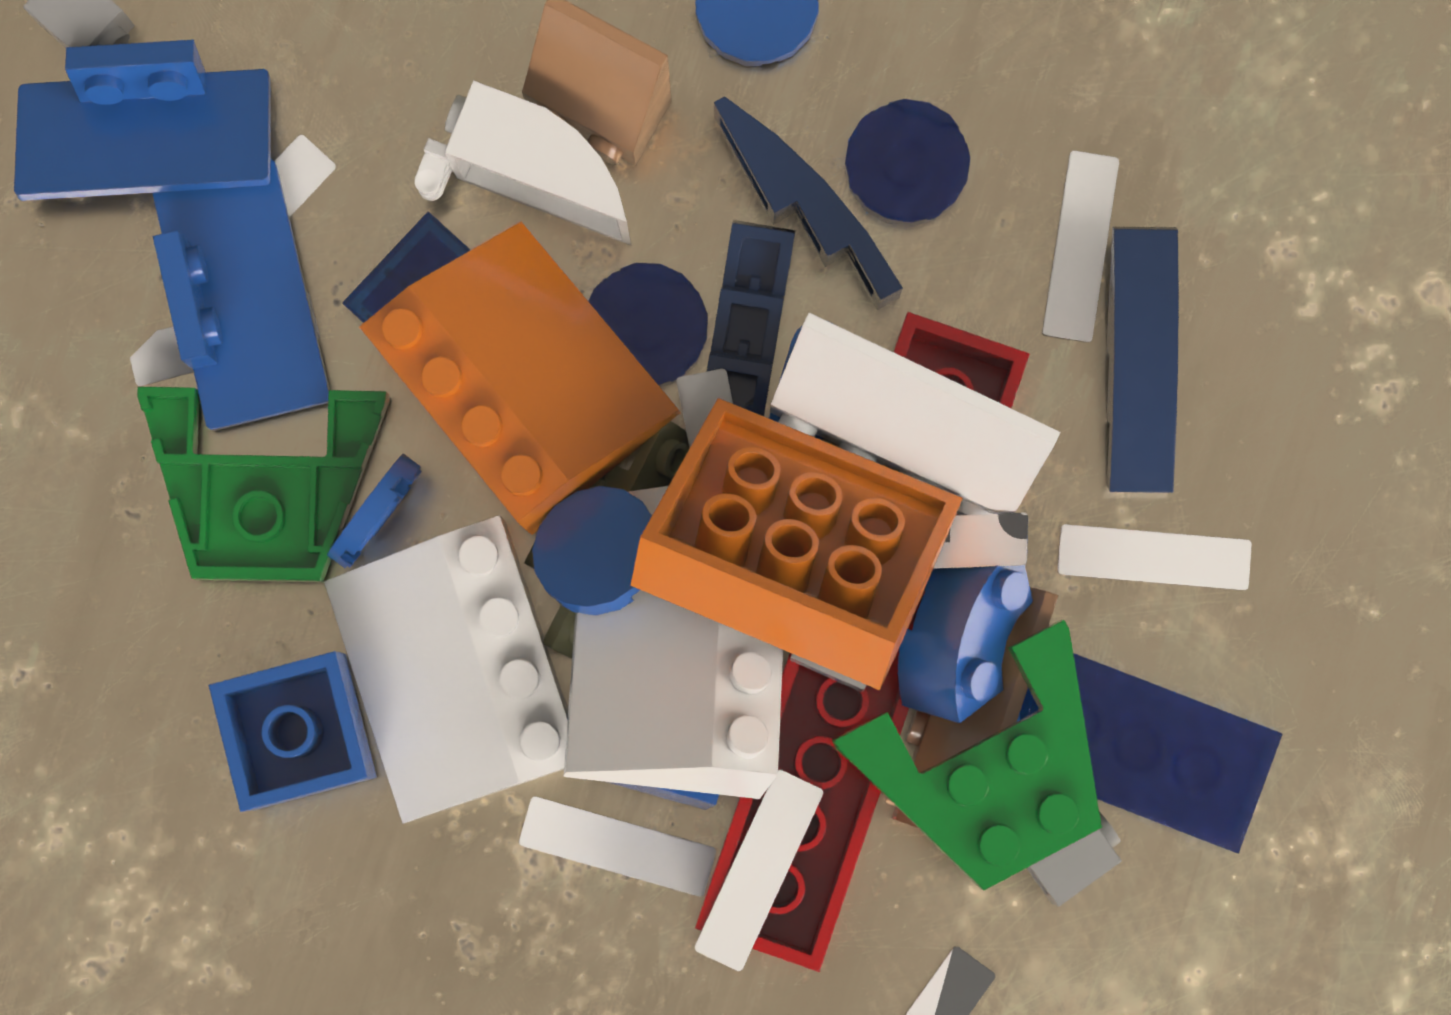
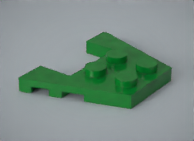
(260, 511)
(1007, 794)

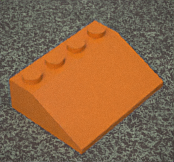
(520, 373)
(795, 542)

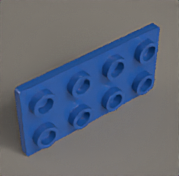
(142, 124)
(239, 302)

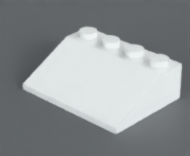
(910, 419)
(452, 668)
(672, 701)

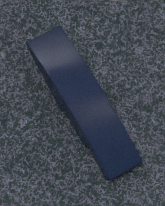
(792, 186)
(751, 310)
(1143, 359)

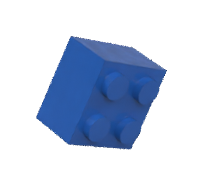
(292, 731)

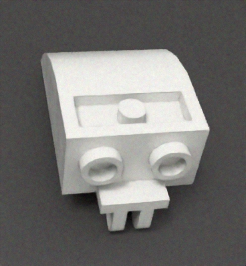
(523, 157)

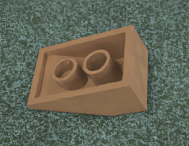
(598, 81)

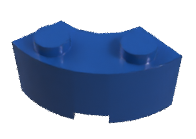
(959, 639)

